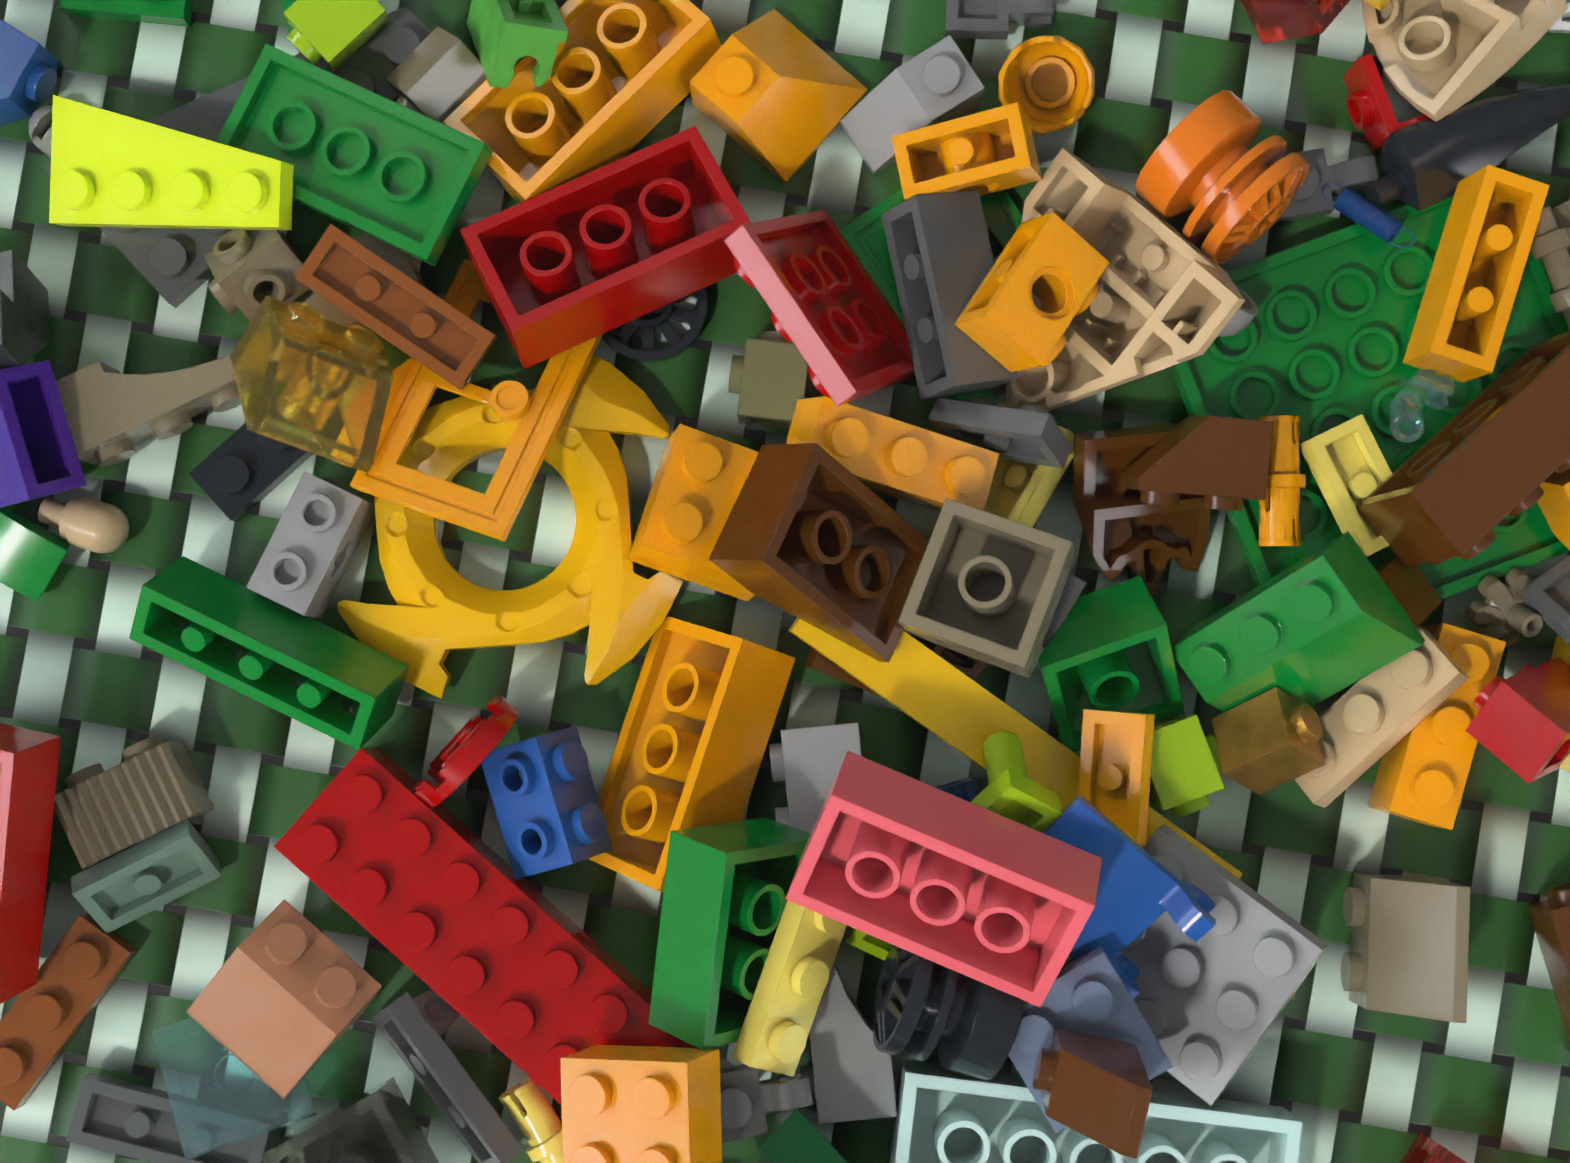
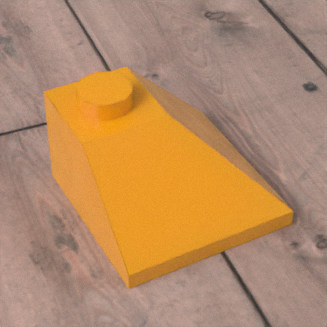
(775, 93)

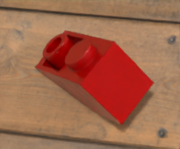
(1526, 719)

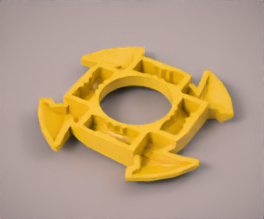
(589, 587)

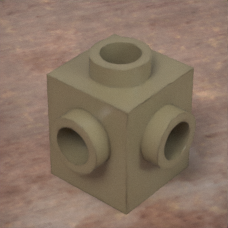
(250, 267)

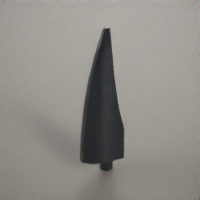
(1431, 157)

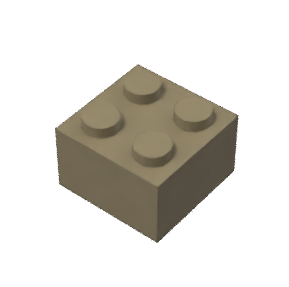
(987, 587)

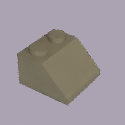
(1407, 945)

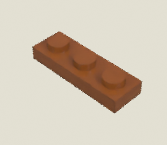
(395, 307)
(57, 1007)

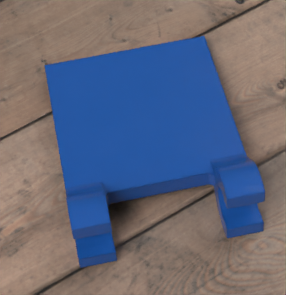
(1130, 889)

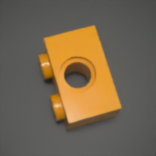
(969, 154)
(1002, 310)

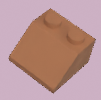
(284, 999)

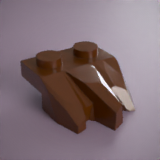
(1119, 525)

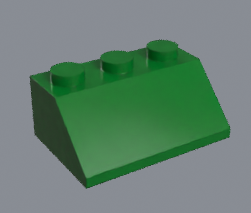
(1300, 632)

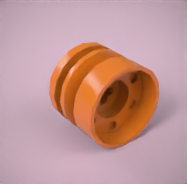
(1212, 168)

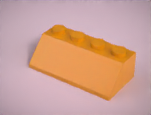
(605, 92)
(688, 742)

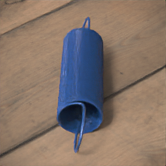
(1368, 215)

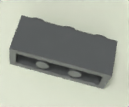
(938, 263)

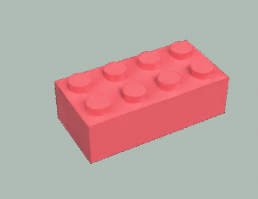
(946, 879)

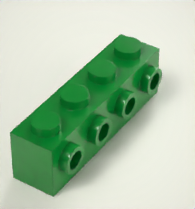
(268, 652)

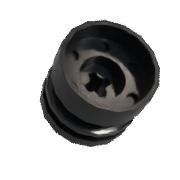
(932, 1006)

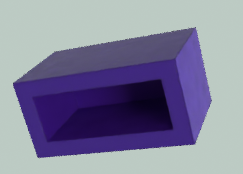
(34, 436)

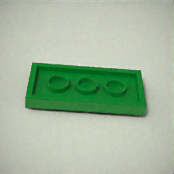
(358, 153)

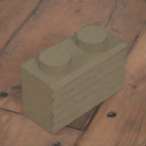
(130, 801)

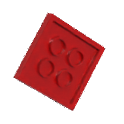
(824, 303)

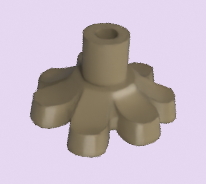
(1504, 611)

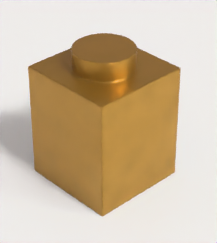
(1268, 741)

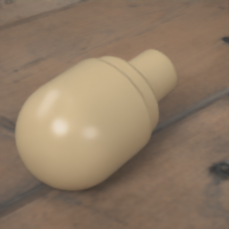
(87, 523)

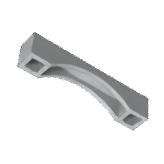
(847, 1071)

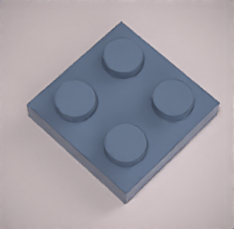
(1089, 1001)

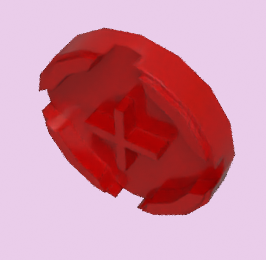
(466, 752)

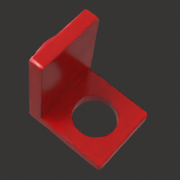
(1369, 103)

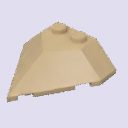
(1154, 300)

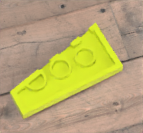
(151, 176)

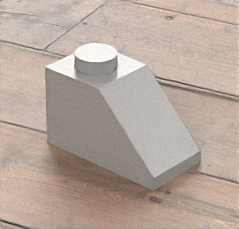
(917, 94)

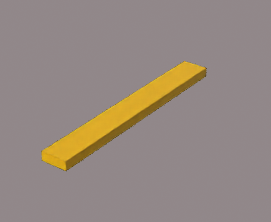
(964, 713)

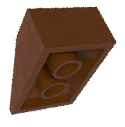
(821, 547)

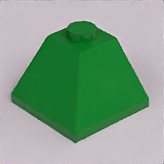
(1110, 657)

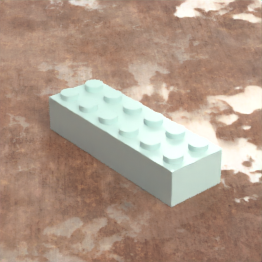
(999, 1121)

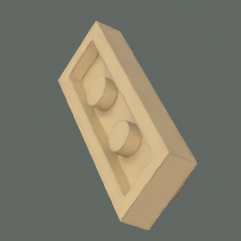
(1378, 715)

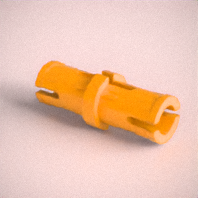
(1280, 510)

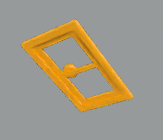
(540, 420)

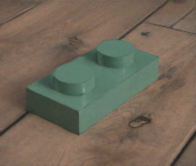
(146, 876)

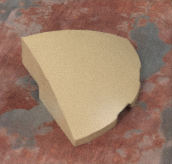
(1454, 49)

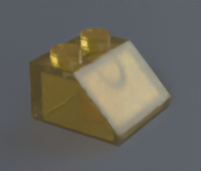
(313, 382)

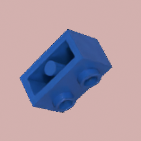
(551, 802)

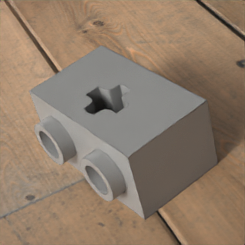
(311, 546)

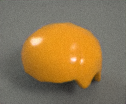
(1048, 81)

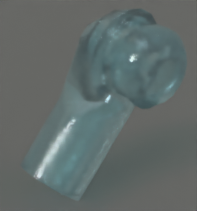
(1407, 406)

